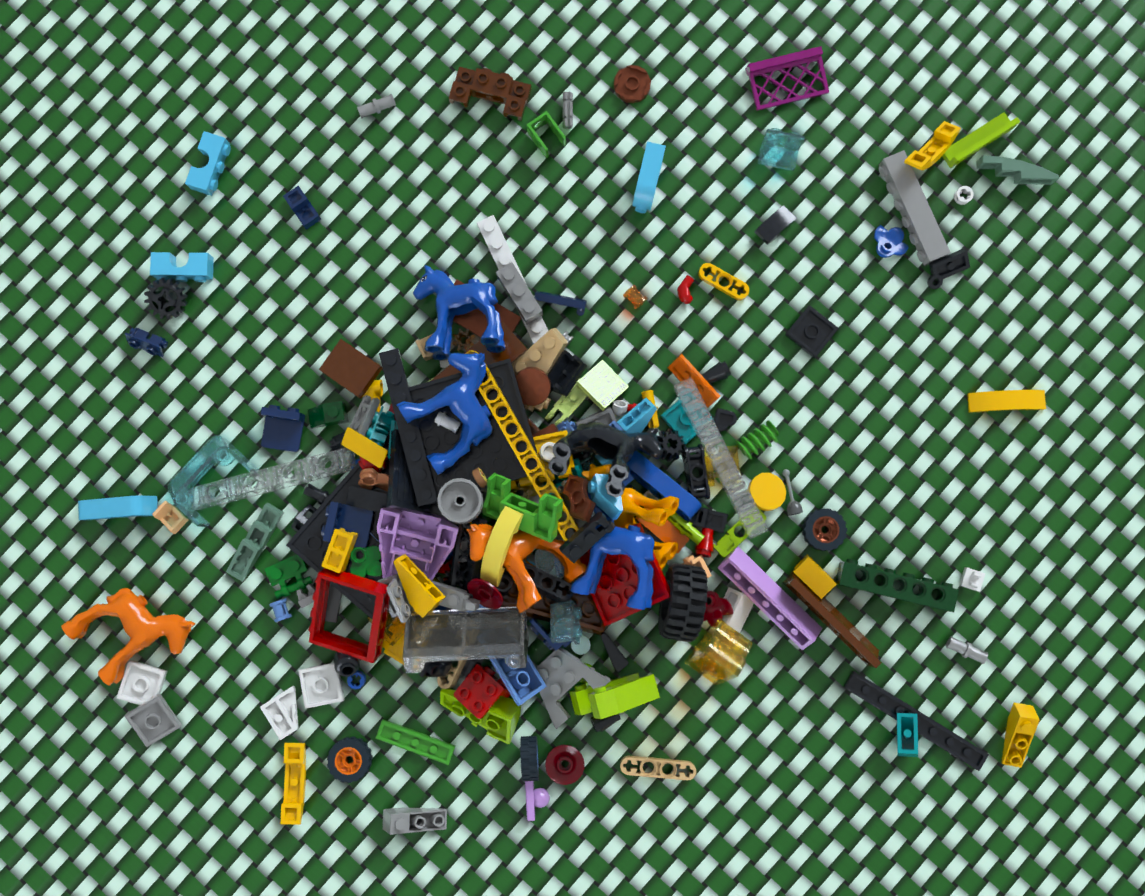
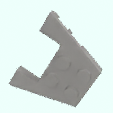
(560, 674)

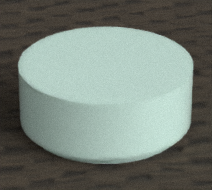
(583, 647)

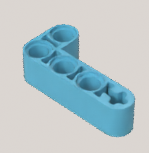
(117, 507)

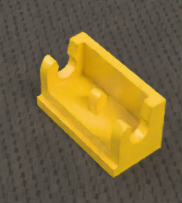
(339, 550)
(814, 576)

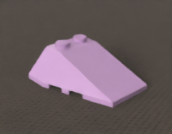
(422, 537)

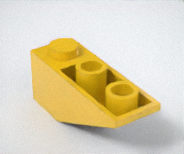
(1019, 734)

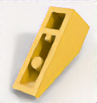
(417, 586)

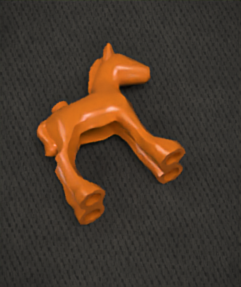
(520, 547)
(137, 623)

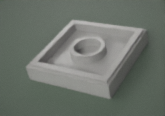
(153, 720)

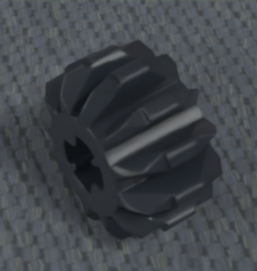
(676, 445)

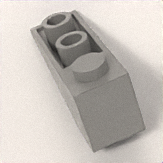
(414, 820)

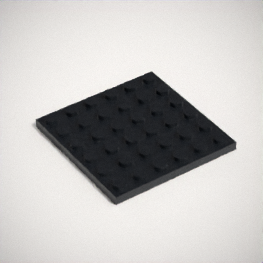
(493, 452)

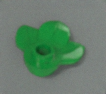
(368, 564)

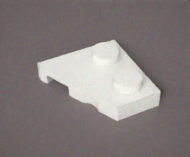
(282, 713)

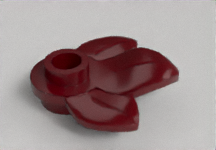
(717, 608)

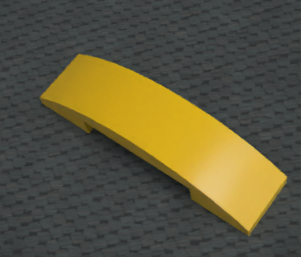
(934, 148)
(1006, 400)
(294, 783)

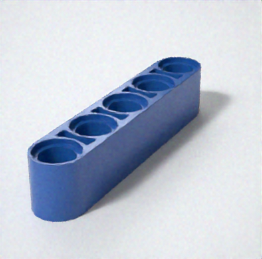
(662, 485)

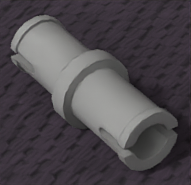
(376, 106)
(967, 650)

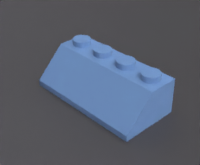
(520, 682)

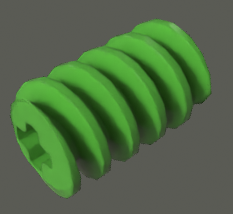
(758, 440)

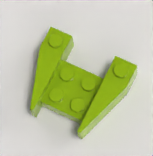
(614, 697)

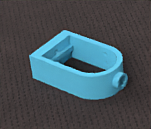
(648, 177)

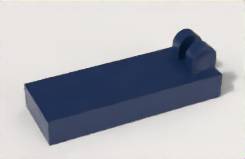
(580, 304)

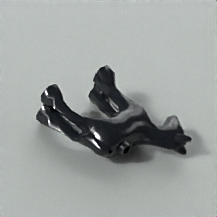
(610, 445)

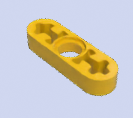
(738, 283)

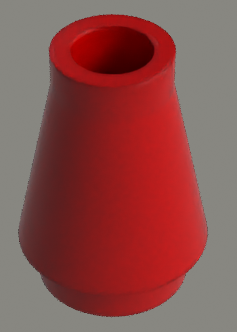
(705, 547)

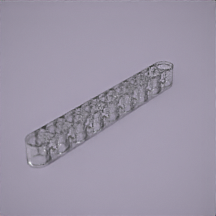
(720, 458)

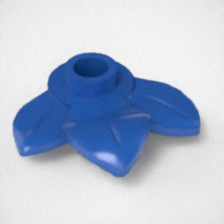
(892, 240)

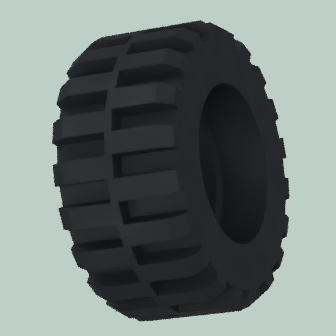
(684, 611)

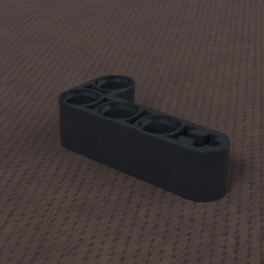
(538, 577)

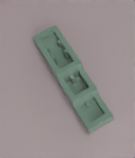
(1021, 171)
(255, 542)

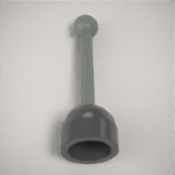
(793, 506)

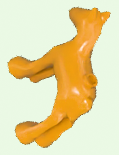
(631, 507)

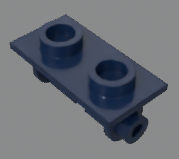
(138, 339)

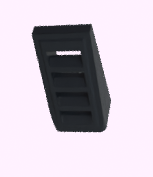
(617, 658)

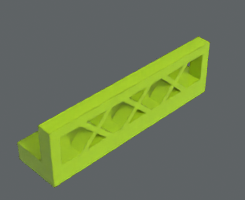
(979, 139)

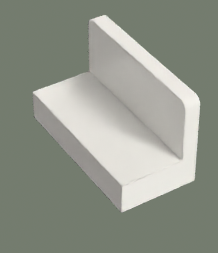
(741, 607)

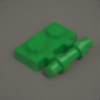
(285, 570)

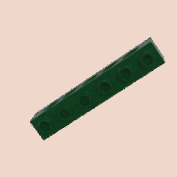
(946, 593)

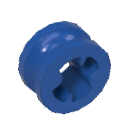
(362, 681)

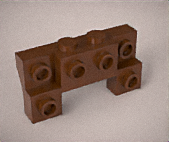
(491, 87)

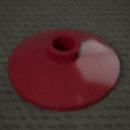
(486, 593)
(559, 773)

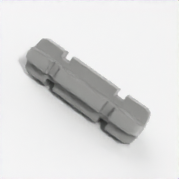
(567, 110)

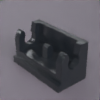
(566, 373)

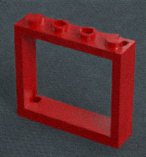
(339, 643)

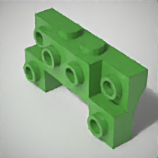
(538, 518)

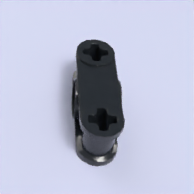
(696, 461)

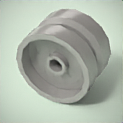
(449, 496)

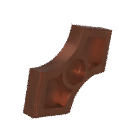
(576, 491)

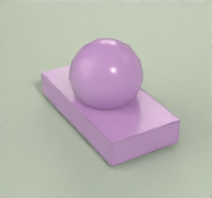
(535, 798)

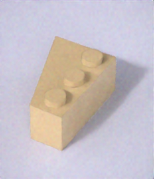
(542, 353)

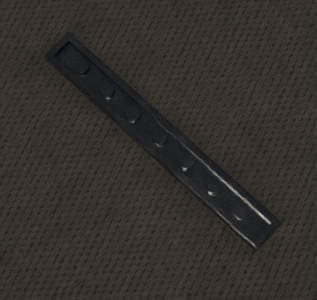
(926, 726)

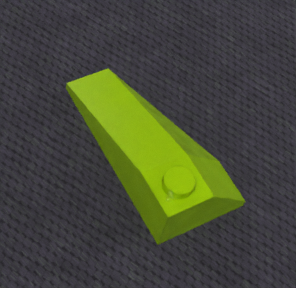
(498, 721)

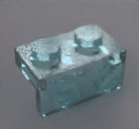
(565, 622)

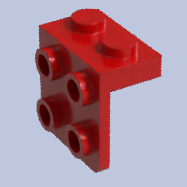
(480, 690)

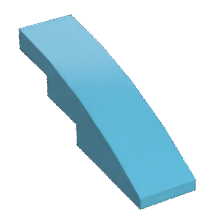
(634, 422)

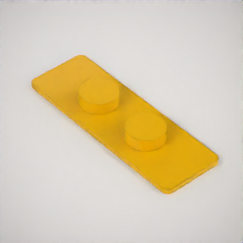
(364, 447)

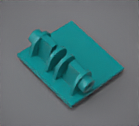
(380, 426)

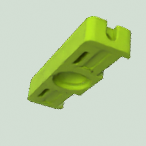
(730, 541)

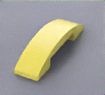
(498, 545)

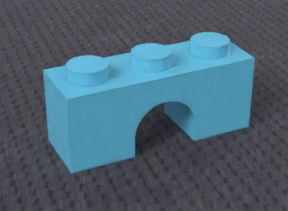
(206, 178)
(198, 267)

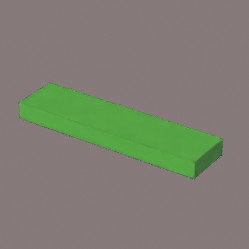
(415, 742)

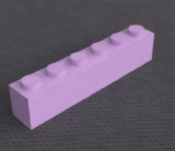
(770, 598)

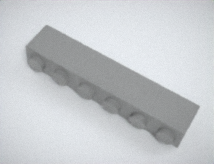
(913, 208)

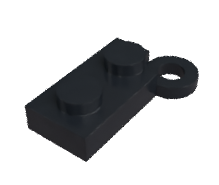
(947, 267)

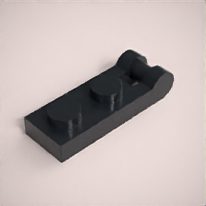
(586, 537)

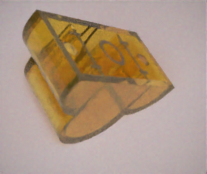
(720, 653)

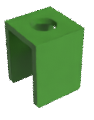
(544, 119)

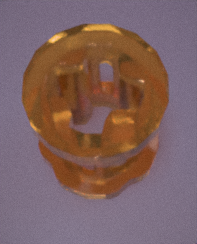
(635, 296)

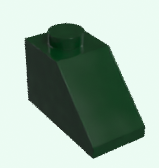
(328, 414)

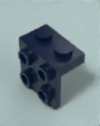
(282, 428)
(351, 519)
(538, 628)

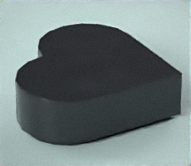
(724, 418)

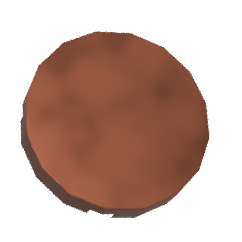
(632, 84)
(533, 386)

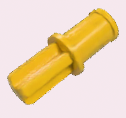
(653, 423)

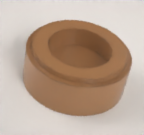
(479, 477)

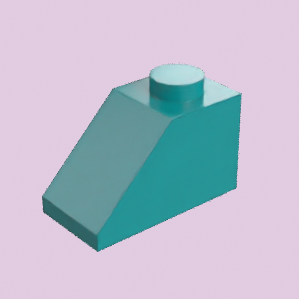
(907, 734)

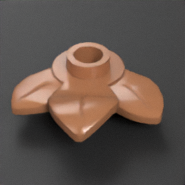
(370, 477)

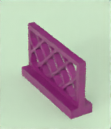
(783, 62)

